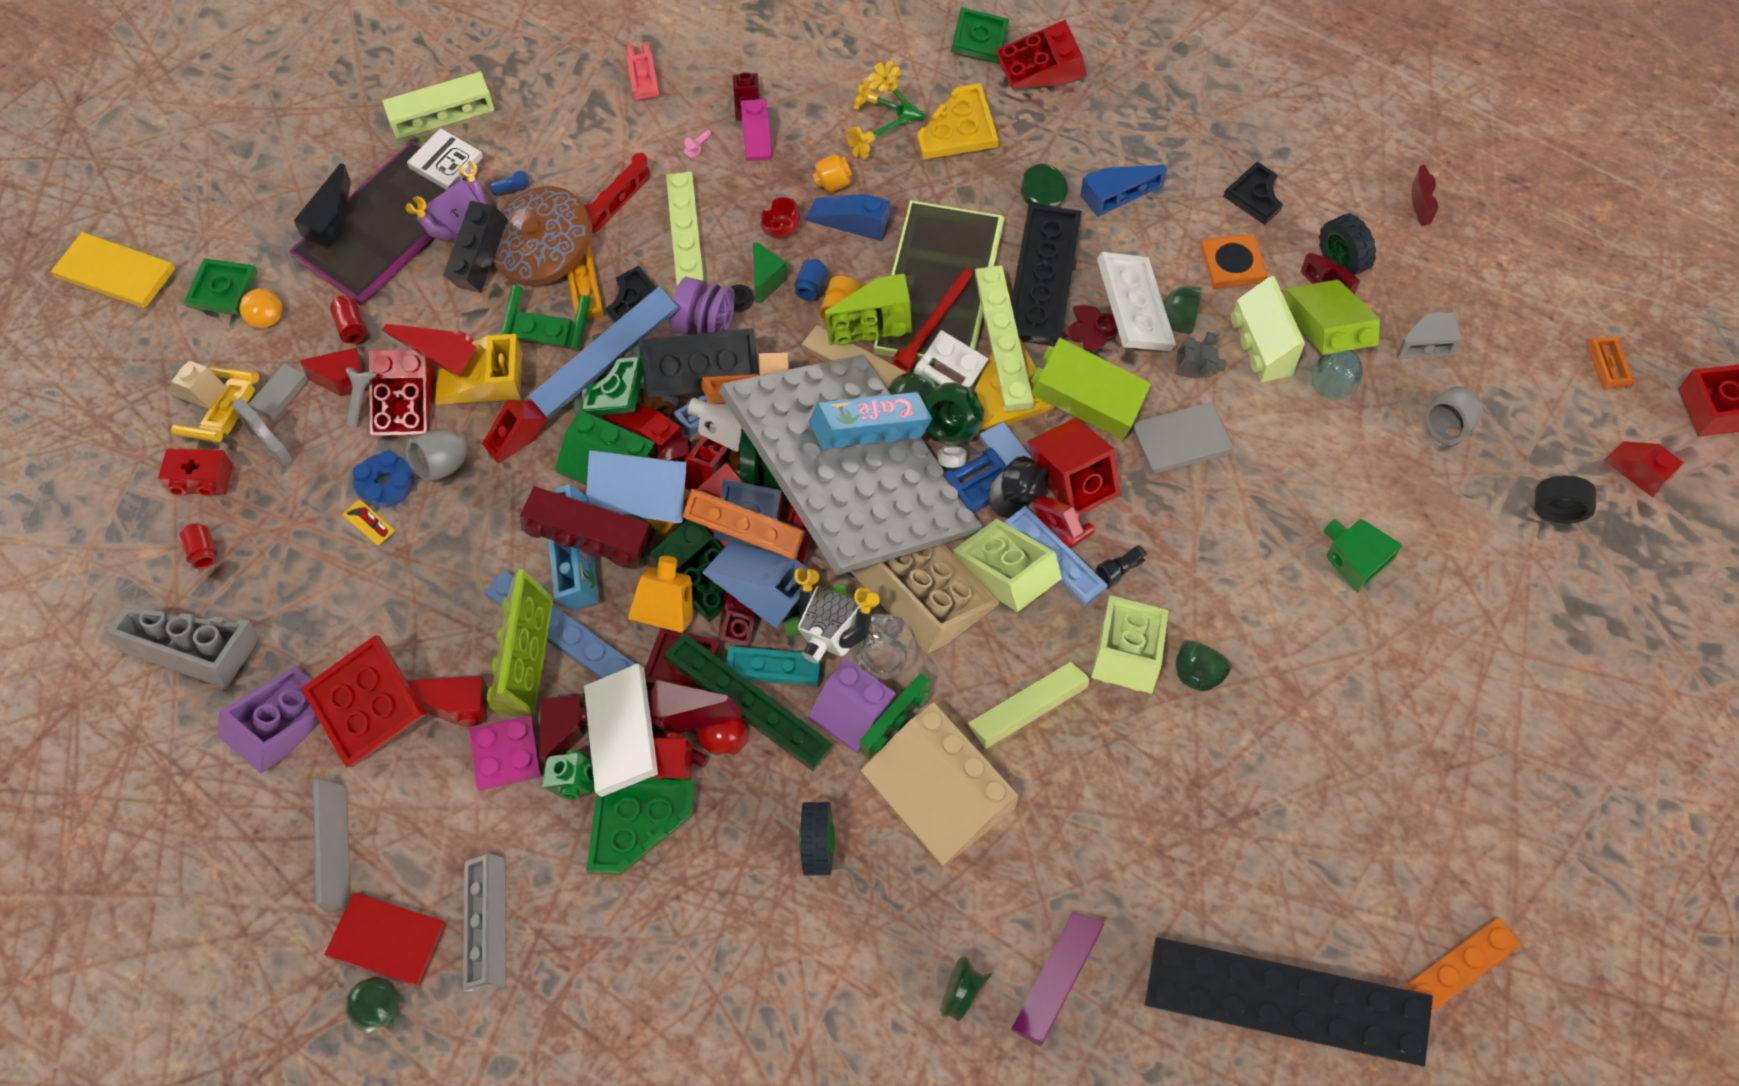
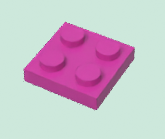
(505, 752)

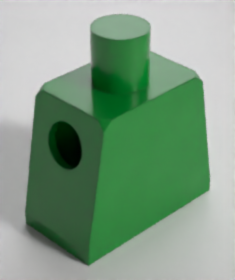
(1360, 551)

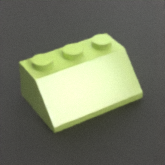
(1268, 331)

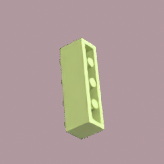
(438, 105)

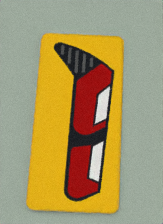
(368, 522)

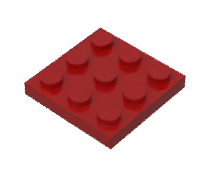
(363, 701)

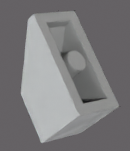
(1431, 337)

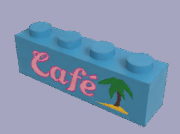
(869, 420)
(572, 569)

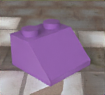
(851, 704)

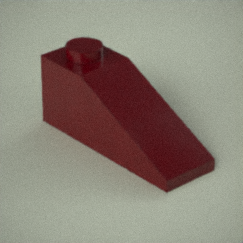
(687, 708)

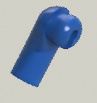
(512, 183)

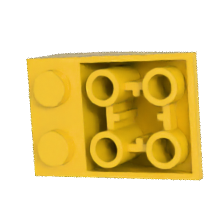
(489, 375)

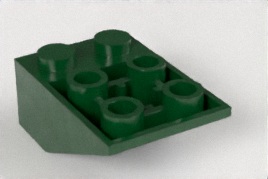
(694, 552)

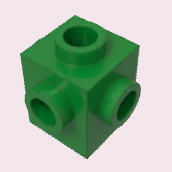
(569, 775)

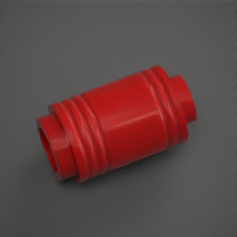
(348, 319)

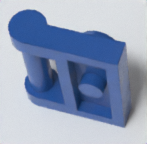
(975, 490)

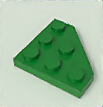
(635, 821)

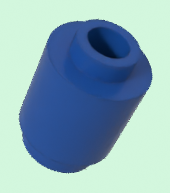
(810, 279)

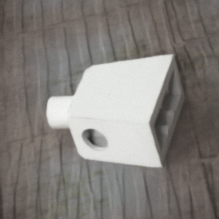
(717, 423)

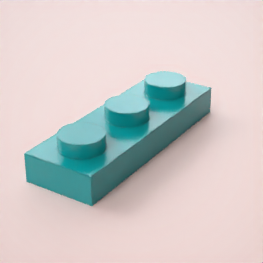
(773, 666)

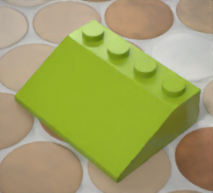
(521, 647)

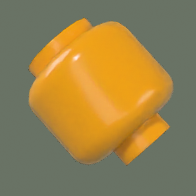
(832, 173)

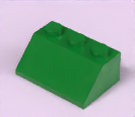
(593, 433)

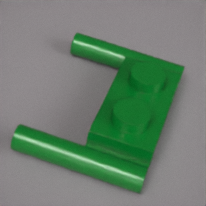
(543, 328)

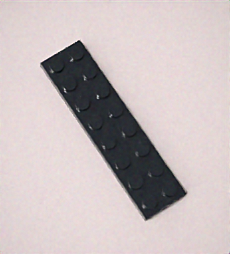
(1289, 1001)

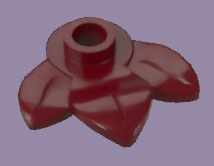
(1089, 327)

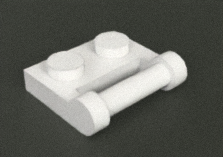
(953, 356)

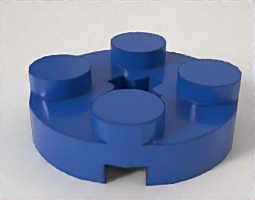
(372, 470)

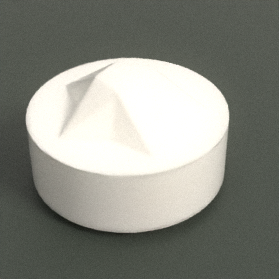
(952, 456)

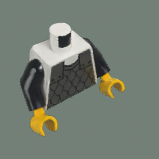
(831, 619)

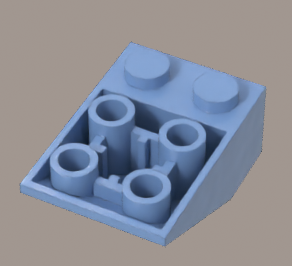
(758, 580)

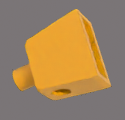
(663, 597)

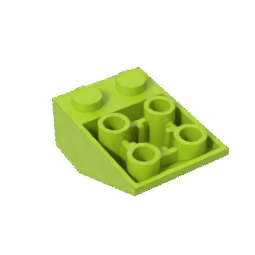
(871, 312)

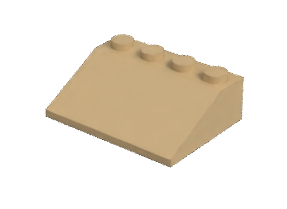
(930, 594)
(939, 785)

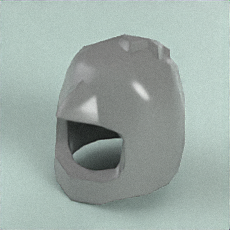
(1454, 409)
(442, 450)

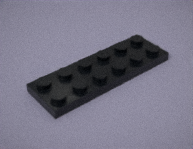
(1044, 273)

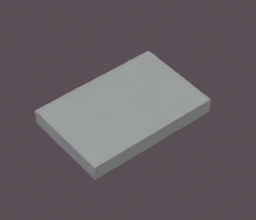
(1182, 438)

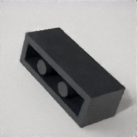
(475, 246)

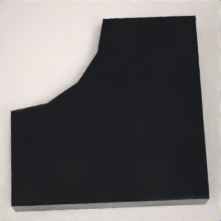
(1255, 193)
(633, 288)

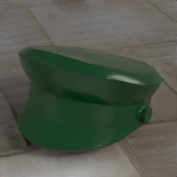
(1044, 185)
(961, 989)

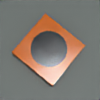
(1233, 261)

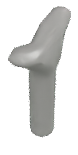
(359, 383)

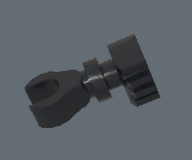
(1111, 570)

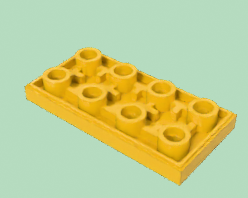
(113, 270)

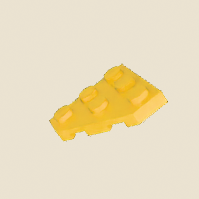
(959, 125)
(991, 399)

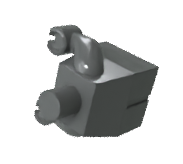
(1199, 358)

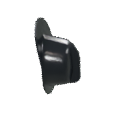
(1017, 486)

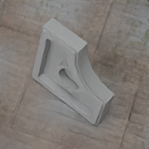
(261, 433)

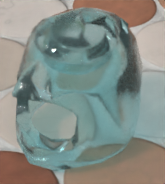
(1337, 374)

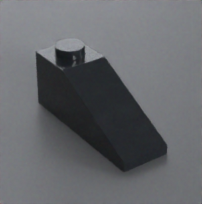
(325, 213)

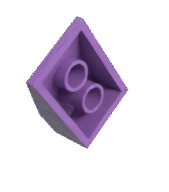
(269, 720)

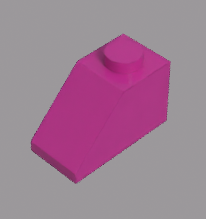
(756, 129)

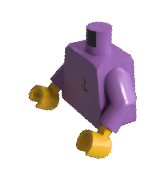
(446, 212)

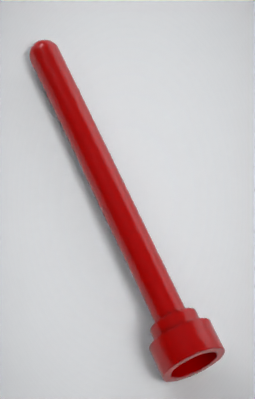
(905, 357)

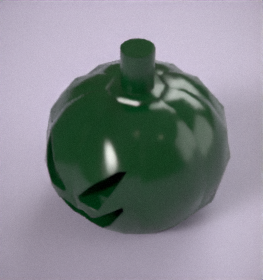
(954, 413)

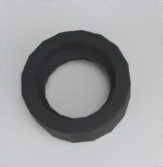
(1579, 501)

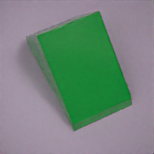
(769, 272)

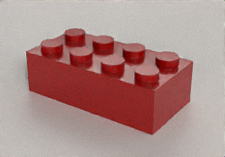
(1712, 399)

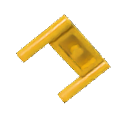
(222, 415)

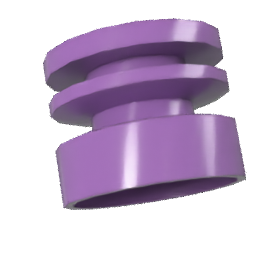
(701, 307)

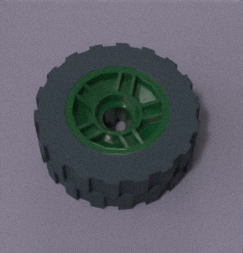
(1348, 243)

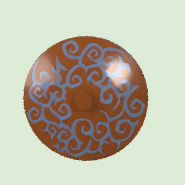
(543, 236)

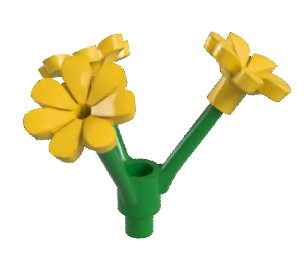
(885, 81)

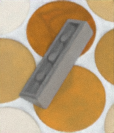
(331, 846)
(484, 923)

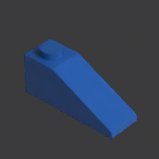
(1119, 185)
(853, 213)

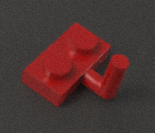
(1063, 520)

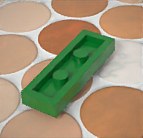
(895, 716)

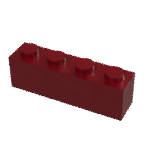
(584, 527)

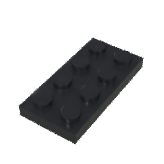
(680, 362)

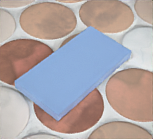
(636, 485)

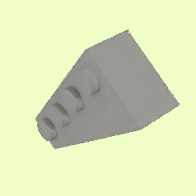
(190, 645)

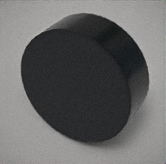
(743, 297)

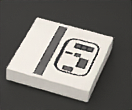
(440, 159)

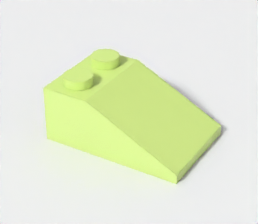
(1009, 564)
(1130, 644)

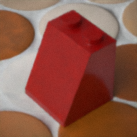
(1078, 465)

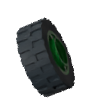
(816, 838)

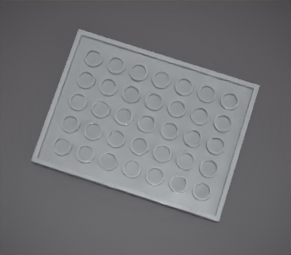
(853, 499)

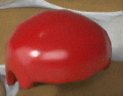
(781, 218)
(724, 737)

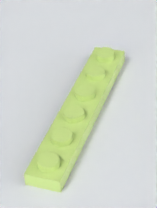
(684, 226)
(1004, 339)

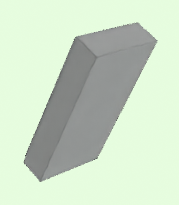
(278, 392)

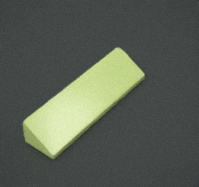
(1028, 704)

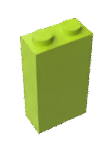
(1332, 317)
(1090, 388)

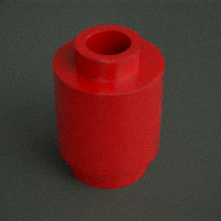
(198, 545)

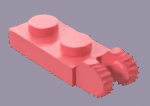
(642, 73)

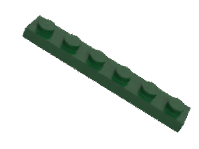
(757, 707)

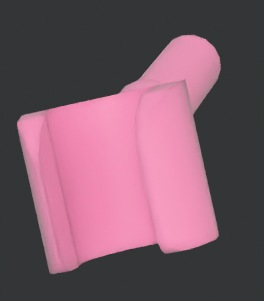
(693, 148)

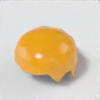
(260, 308)

